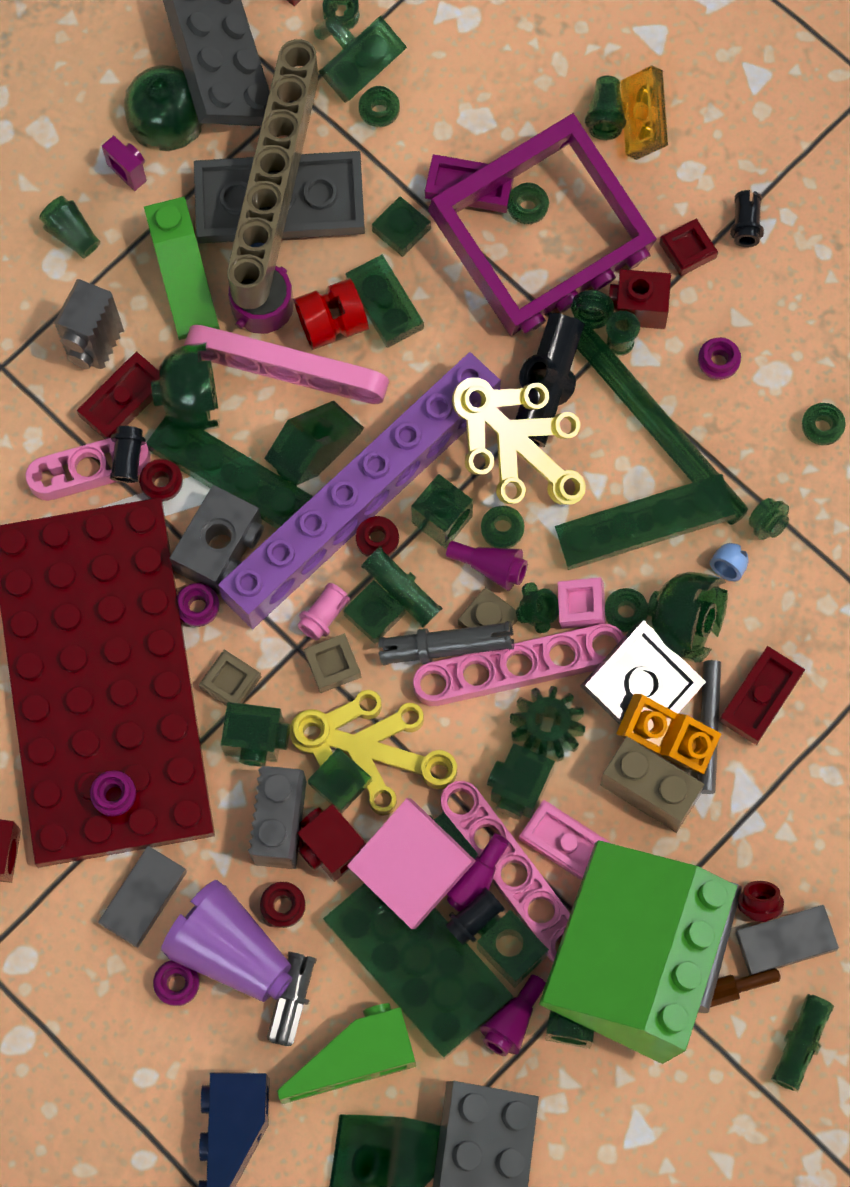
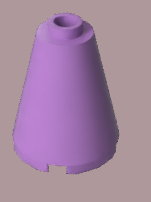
(227, 945)

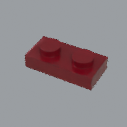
(120, 397)
(761, 695)

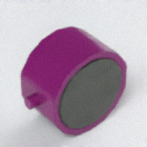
(273, 312)

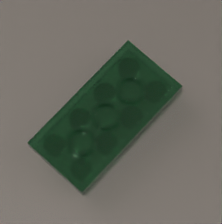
(422, 969)

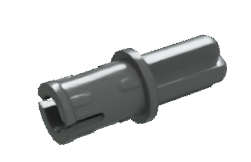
(290, 1004)

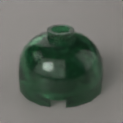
(161, 109)
(187, 388)
(687, 612)

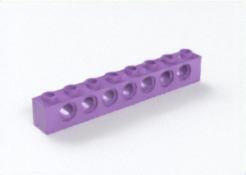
(351, 497)

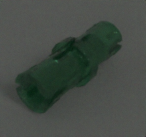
(401, 587)
(802, 1042)

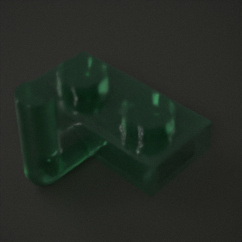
(361, 55)

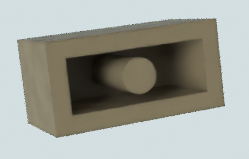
(651, 784)

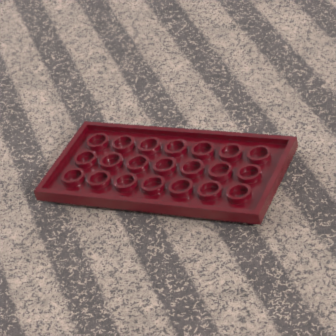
(101, 681)

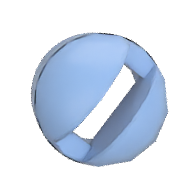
(730, 562)

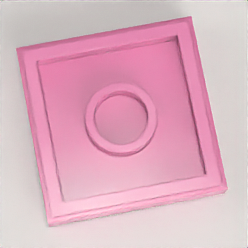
(411, 863)

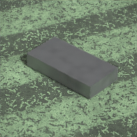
(142, 896)
(787, 940)

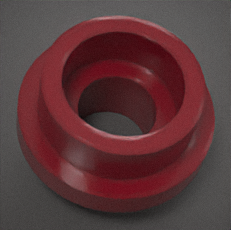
(156, 469)
(372, 524)
(273, 894)
(761, 901)

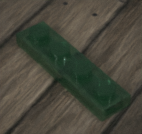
(225, 467)
(645, 521)

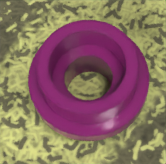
(722, 347)
(195, 592)
(103, 784)
(164, 975)

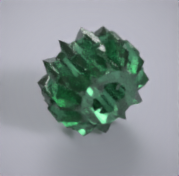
(550, 707)

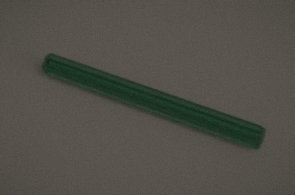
(651, 414)

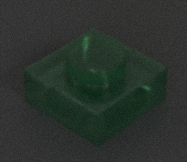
(401, 226)
(374, 612)
(340, 780)

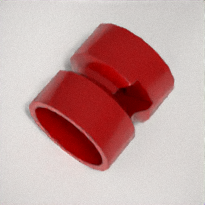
(317, 319)

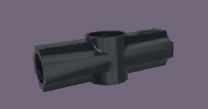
(551, 368)

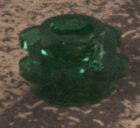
(537, 607)

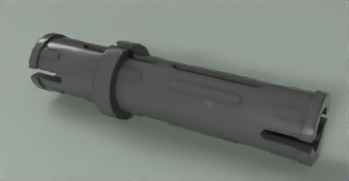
(430, 645)

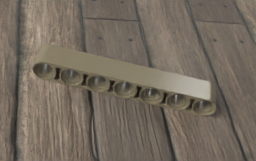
(273, 189)

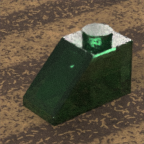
(312, 442)

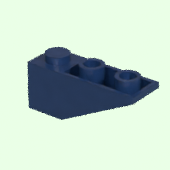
(236, 1124)

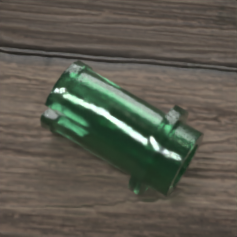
(622, 330)

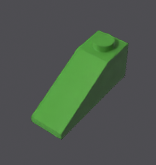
(181, 265)
(361, 1052)

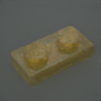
(644, 112)

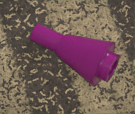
(497, 564)
(479, 874)
(507, 1027)

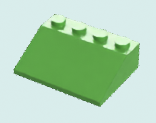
(639, 949)

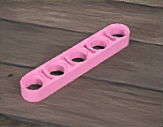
(290, 365)
(501, 679)
(535, 885)

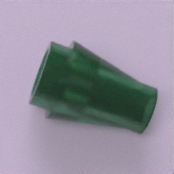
(606, 110)
(69, 226)

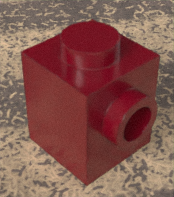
(644, 295)
(328, 841)

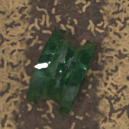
(351, 15)

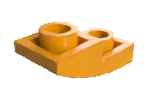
(669, 733)

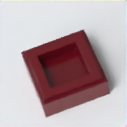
(688, 247)

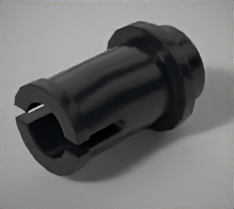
(747, 225)
(126, 454)
(474, 916)

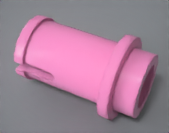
(323, 612)

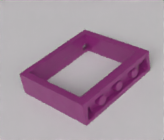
(598, 275)

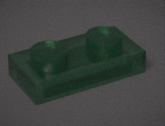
(385, 301)

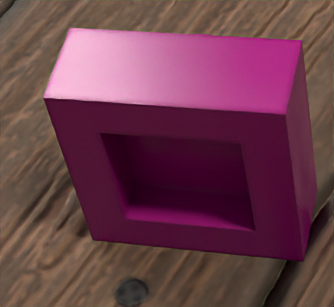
(125, 162)

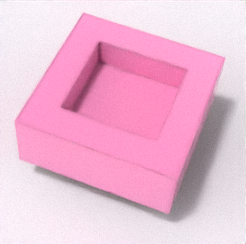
(581, 602)

